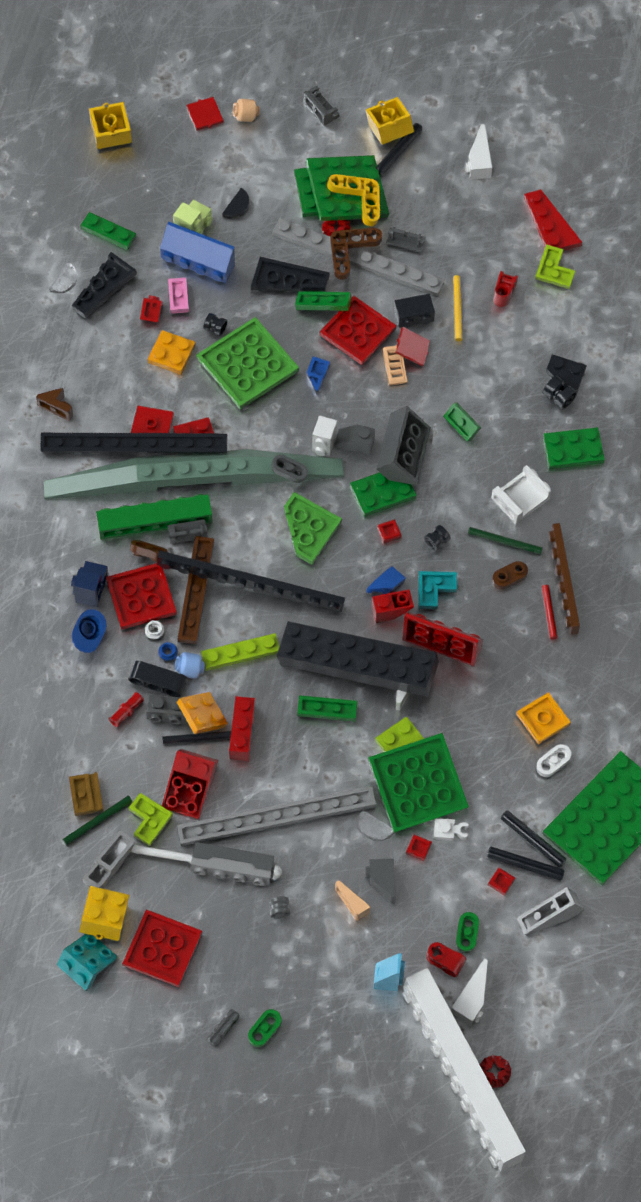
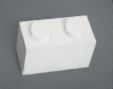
(324, 436)

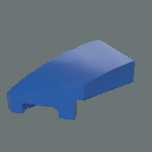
(317, 371)
(387, 581)

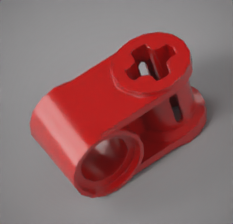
(505, 286)
(447, 960)

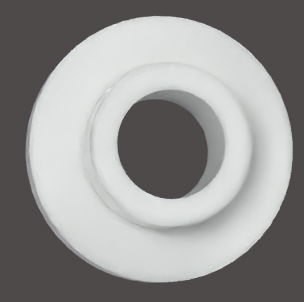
(154, 625)

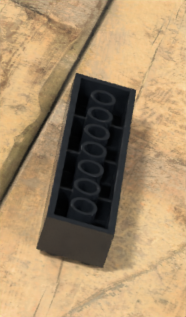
(358, 658)

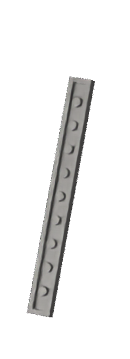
(360, 258)
(276, 816)

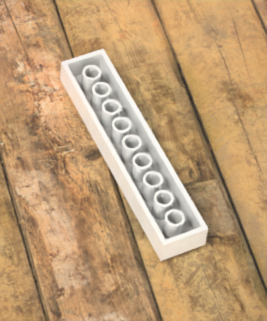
(464, 1070)

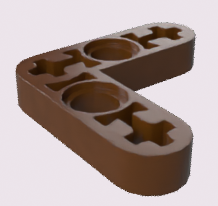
(343, 247)

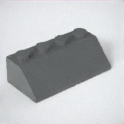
(403, 446)

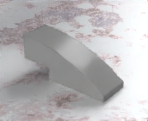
(109, 860)

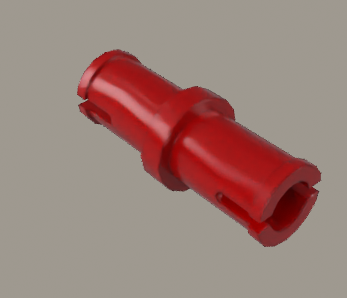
(126, 709)

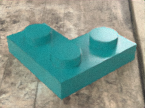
(431, 583)

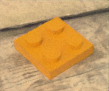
(171, 352)
(202, 712)
(543, 718)

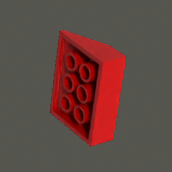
(441, 638)

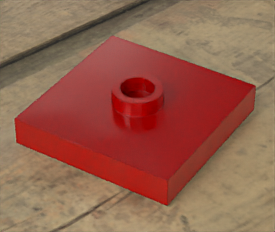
(152, 420)

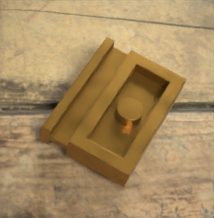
(86, 794)

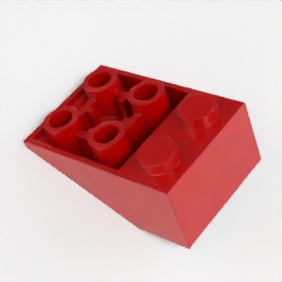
(189, 783)

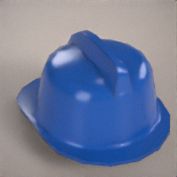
(89, 630)

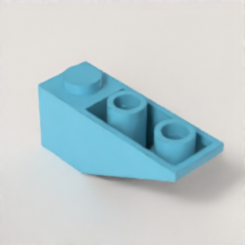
(389, 973)

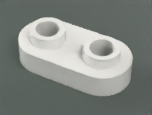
(552, 761)

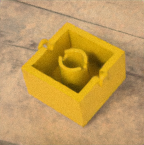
(389, 120)
(110, 125)
(104, 913)

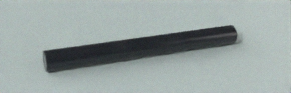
(196, 737)

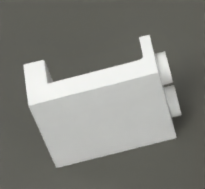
(522, 495)

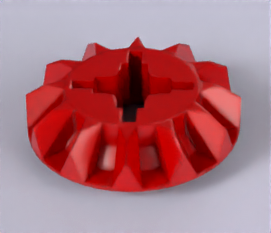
(328, 226)
(500, 1063)

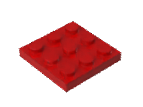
(358, 330)
(141, 596)
(162, 948)

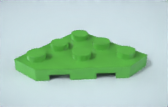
(309, 527)

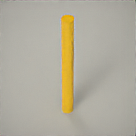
(457, 308)

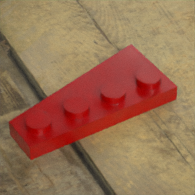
(550, 223)

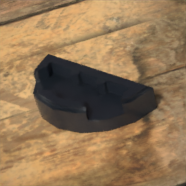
(238, 205)

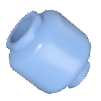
(189, 665)

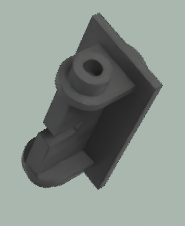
(405, 239)
(187, 531)

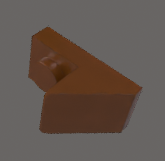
(53, 403)

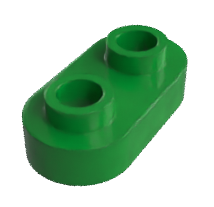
(467, 933)
(264, 1029)

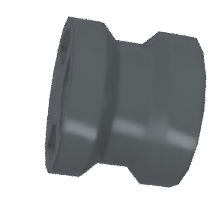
(279, 907)

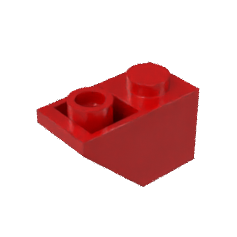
(391, 605)

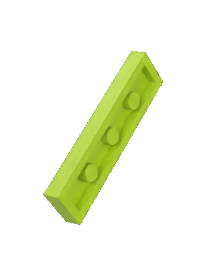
(240, 652)

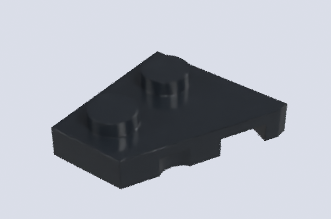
(568, 370)

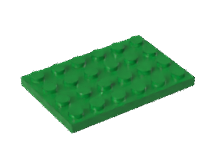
(602, 821)

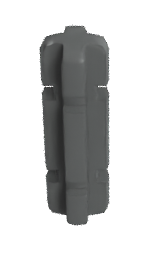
(223, 1027)

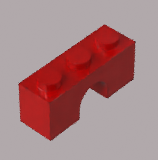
(242, 728)

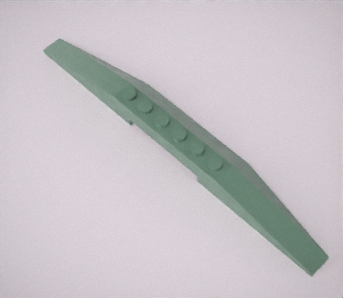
(150, 472)

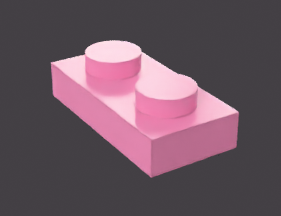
(178, 295)

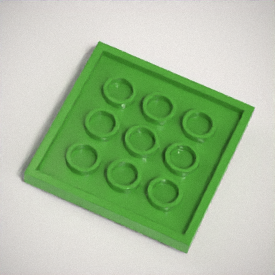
(247, 363)

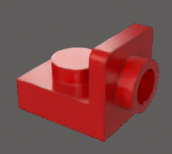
(151, 309)

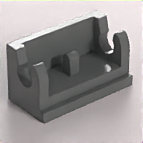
(319, 106)

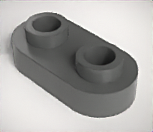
(289, 468)

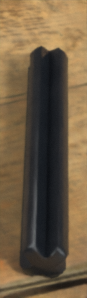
(398, 149)
(533, 838)
(525, 863)

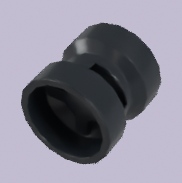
(215, 324)
(437, 537)

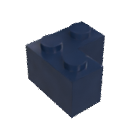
(89, 583)

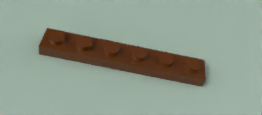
(565, 583)
(195, 593)

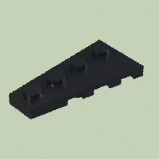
(284, 276)
(108, 281)

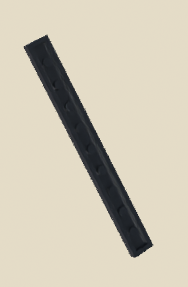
(134, 442)
(247, 580)

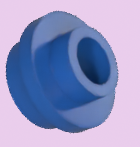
(168, 646)

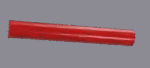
(549, 612)

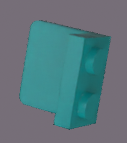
(85, 960)

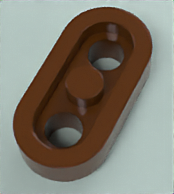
(146, 549)
(511, 575)

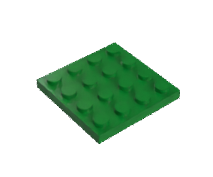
(337, 205)
(418, 782)

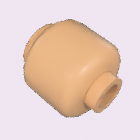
(246, 110)

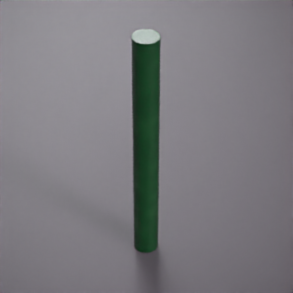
(505, 540)
(97, 820)

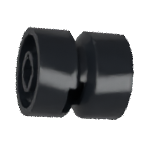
(560, 392)

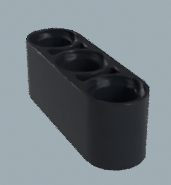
(157, 679)

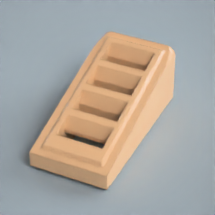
(390, 355)
(354, 903)

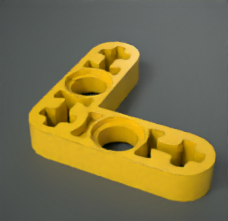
(362, 190)

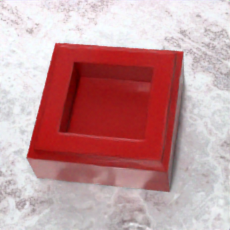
(389, 531)
(418, 847)
(501, 881)

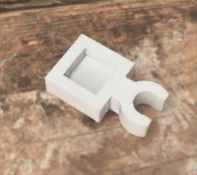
(446, 829)

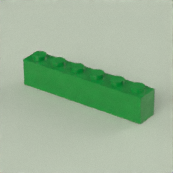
(152, 516)

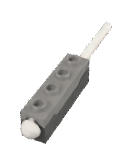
(223, 862)

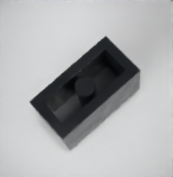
(414, 310)

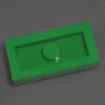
(462, 422)

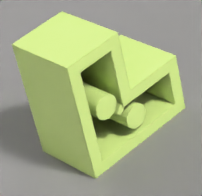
(193, 216)

